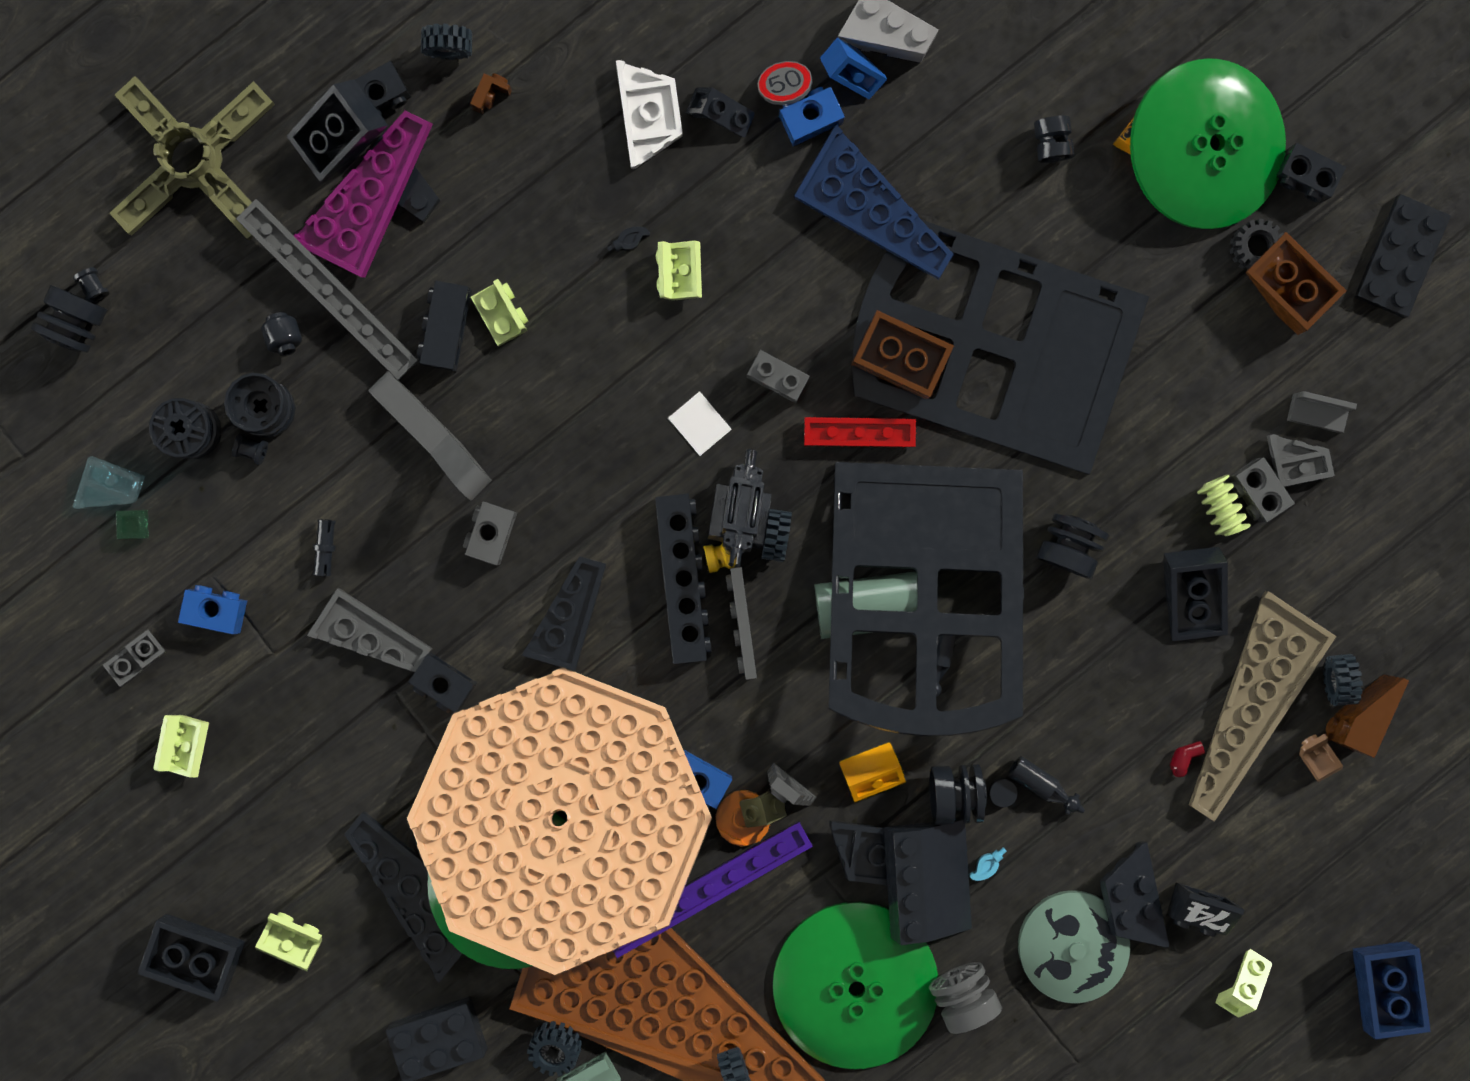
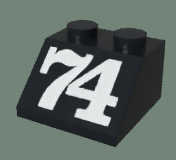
(1204, 910)

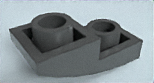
(134, 658)

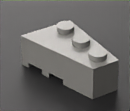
(888, 30)

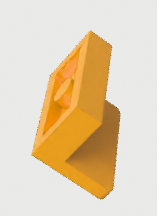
(872, 772)

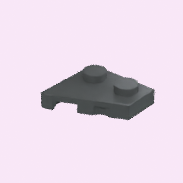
(1297, 461)

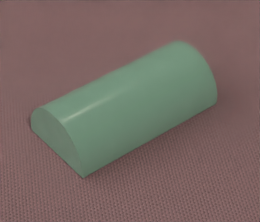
(881, 593)

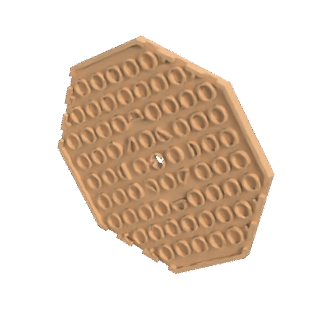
(573, 887)

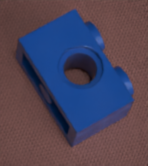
(801, 129)
(195, 610)
(716, 779)

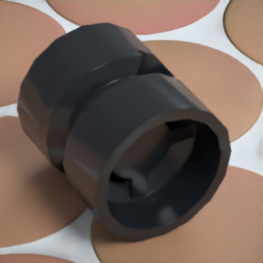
(1054, 139)

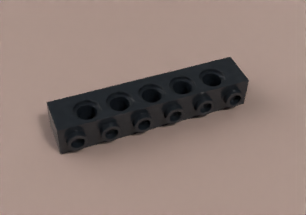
(682, 650)

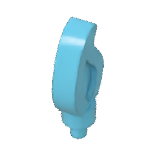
(987, 865)

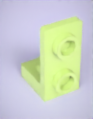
(1248, 986)

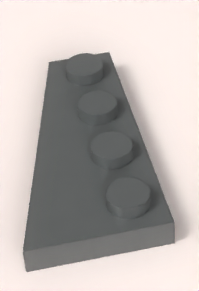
(361, 629)

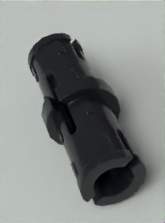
(324, 547)

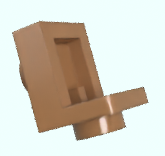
(1319, 757)

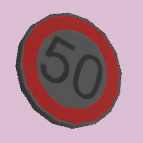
(785, 83)

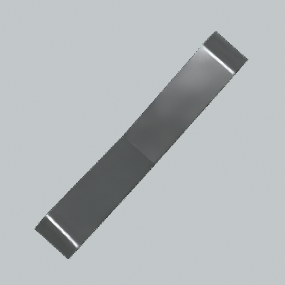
(432, 435)

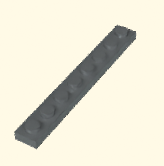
(327, 290)

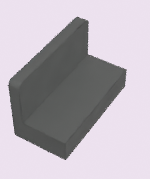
(1320, 411)

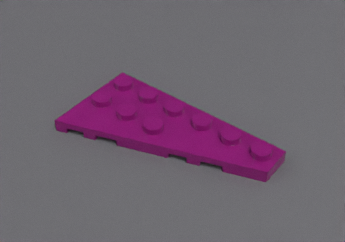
(361, 206)

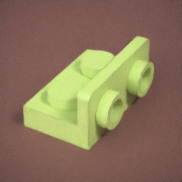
(499, 312)

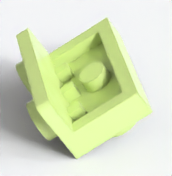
(679, 270)
(181, 745)
(289, 941)

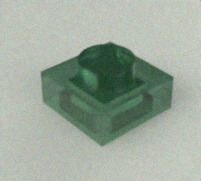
(132, 524)

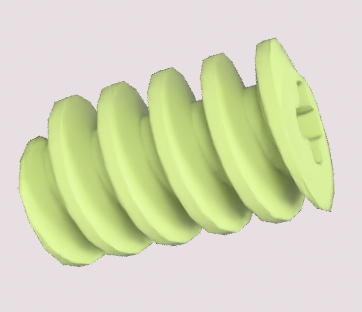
(1223, 507)

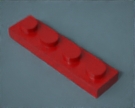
(859, 432)

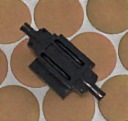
(740, 511)

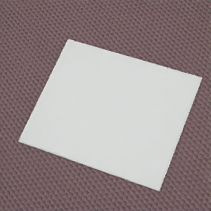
(699, 423)

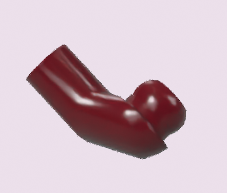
(1182, 758)

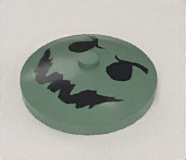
(1070, 948)

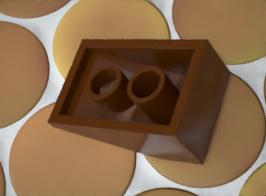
(1294, 284)
(1365, 724)

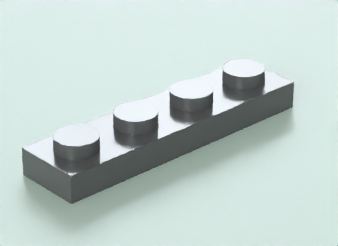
(742, 635)

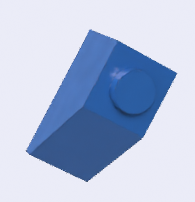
(852, 68)

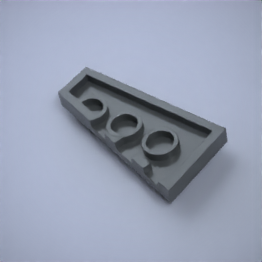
(787, 788)

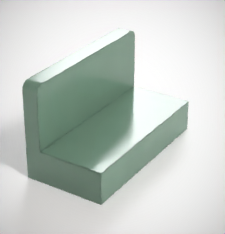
(596, 1069)

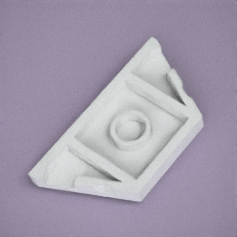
(648, 111)

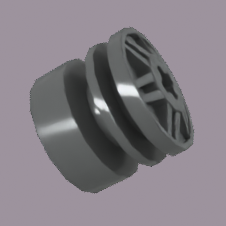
(965, 998)

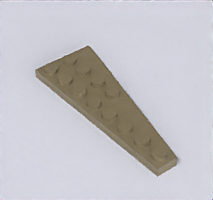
(1270, 674)

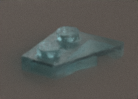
(107, 485)

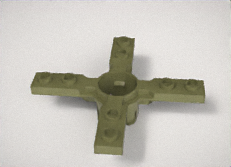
(216, 134)

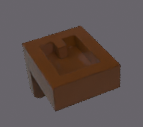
(485, 96)

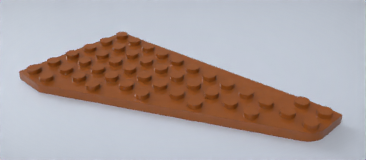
(662, 1011)

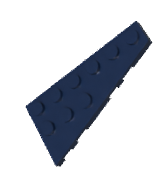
(861, 199)

